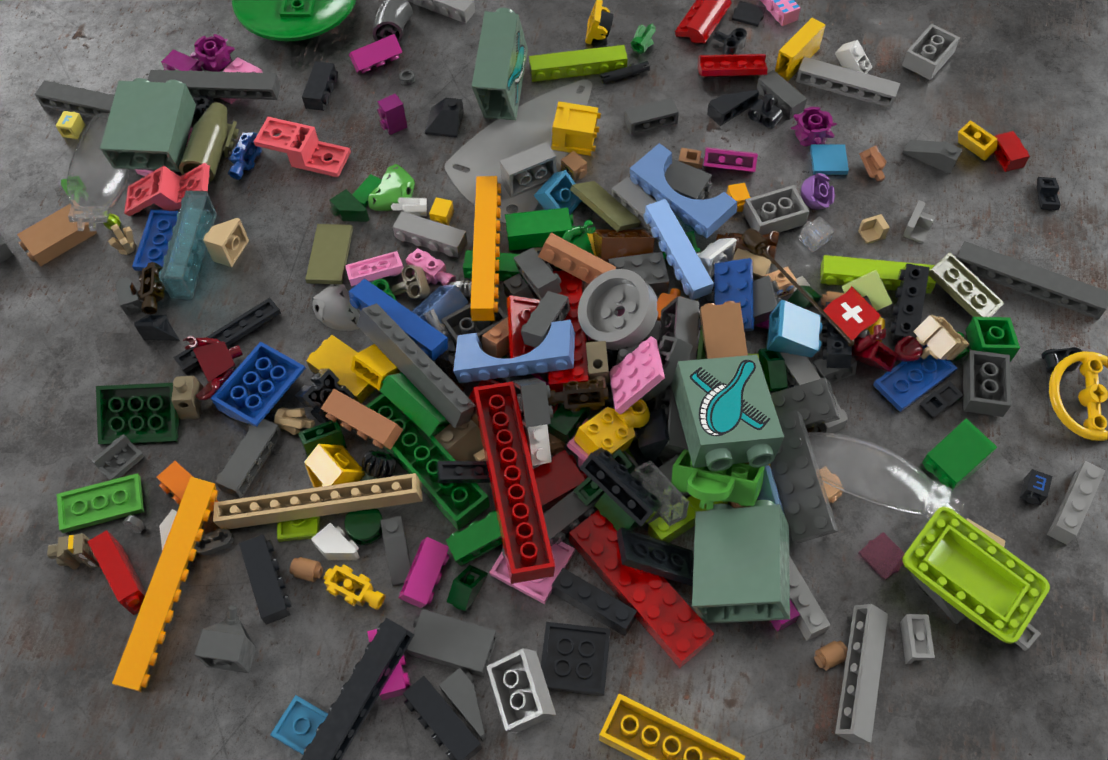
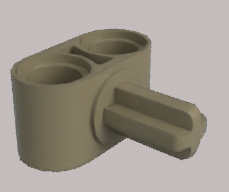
(411, 284)

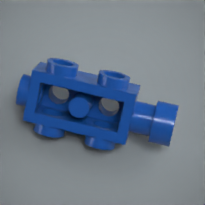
(244, 155)

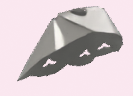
(335, 308)

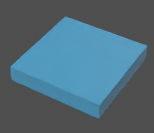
(829, 159)
(298, 724)

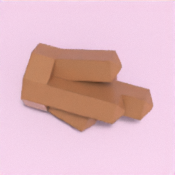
(874, 163)

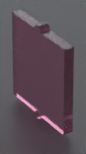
(883, 555)

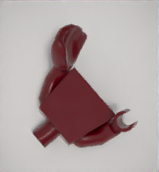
(878, 355)
(215, 362)

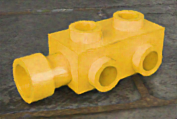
(352, 585)

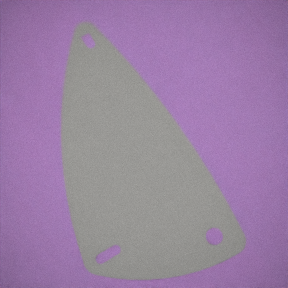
(510, 137)

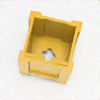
(575, 128)

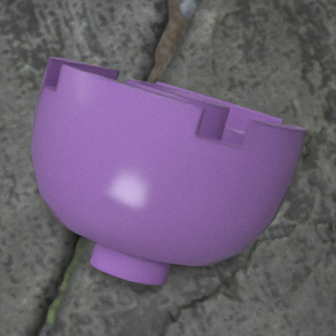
(817, 192)

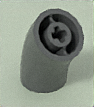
(391, 19)

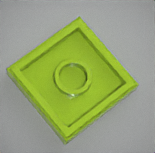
(298, 529)

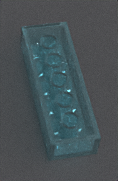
(186, 246)

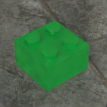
(993, 335)

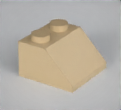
(226, 241)

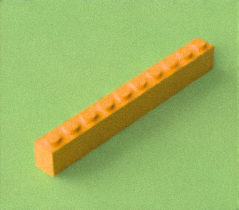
(485, 249)
(165, 585)

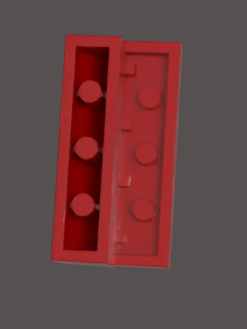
(702, 19)
(732, 65)

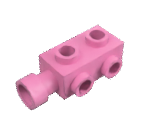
(434, 269)

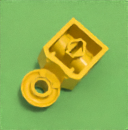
(611, 429)

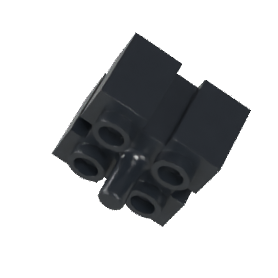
(316, 394)

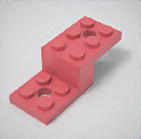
(302, 146)
(165, 188)

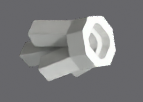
(414, 206)

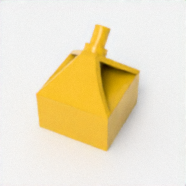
(332, 466)

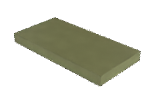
(605, 206)
(329, 254)
(965, 287)

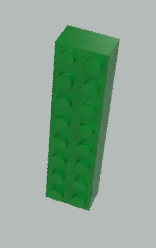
(419, 455)

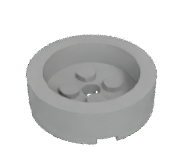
(616, 291)

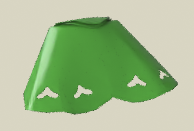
(391, 189)

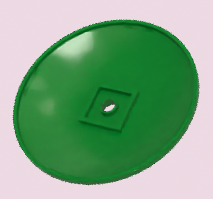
(288, 22)

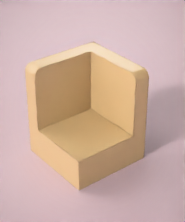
(873, 229)

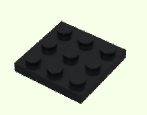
(575, 658)

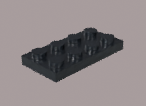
(656, 556)

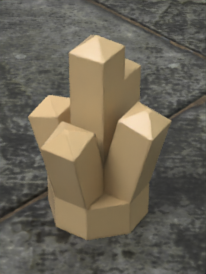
(125, 243)
(293, 420)

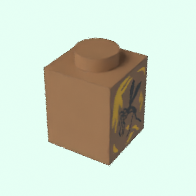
(574, 165)

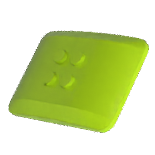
(976, 575)

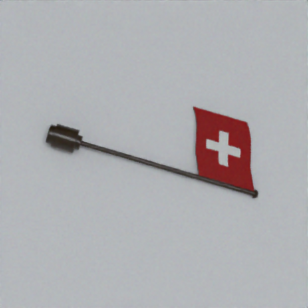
(847, 314)

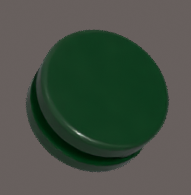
(364, 526)

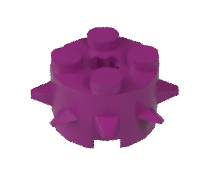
(212, 53)
(813, 126)

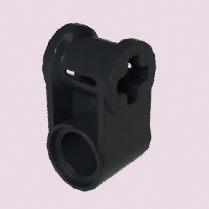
(1054, 356)

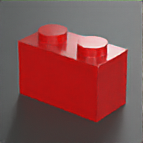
(1010, 151)

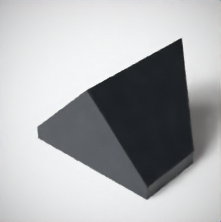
(155, 328)

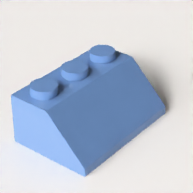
(443, 300)

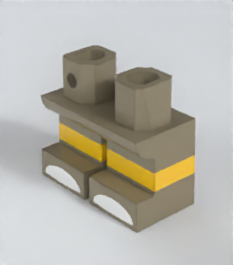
(72, 551)

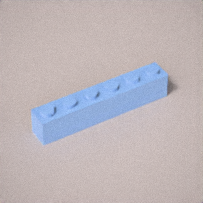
(678, 249)

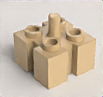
(940, 337)

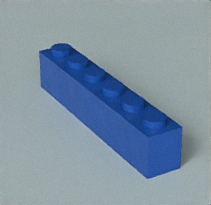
(422, 333)

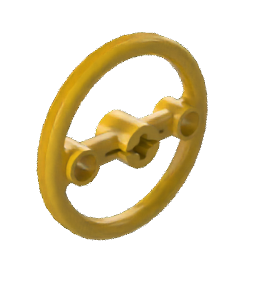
(1089, 397)

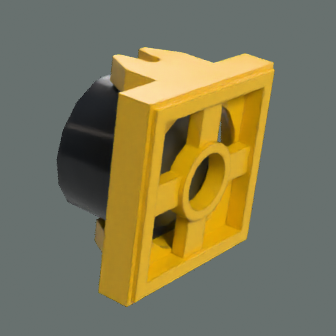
(598, 23)

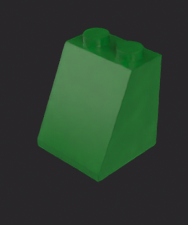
(959, 455)

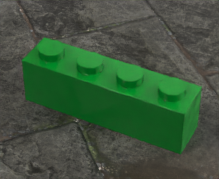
(507, 265)
(476, 539)

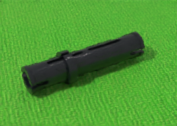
(631, 70)

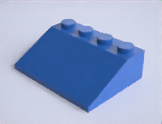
(257, 385)

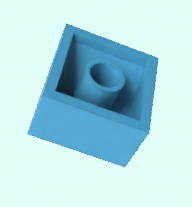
(557, 194)

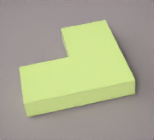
(872, 287)

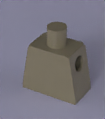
(598, 361)
(185, 393)

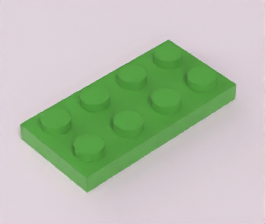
(100, 503)

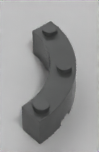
(671, 351)

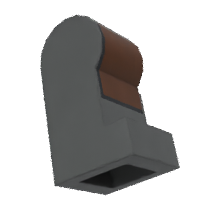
(126, 294)

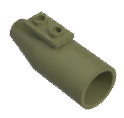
(209, 140)

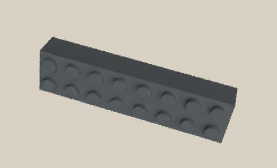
(680, 321)

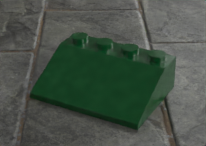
(136, 411)

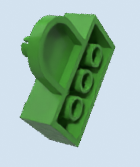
(736, 484)

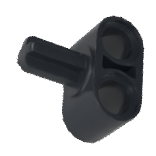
(733, 42)
(765, 112)

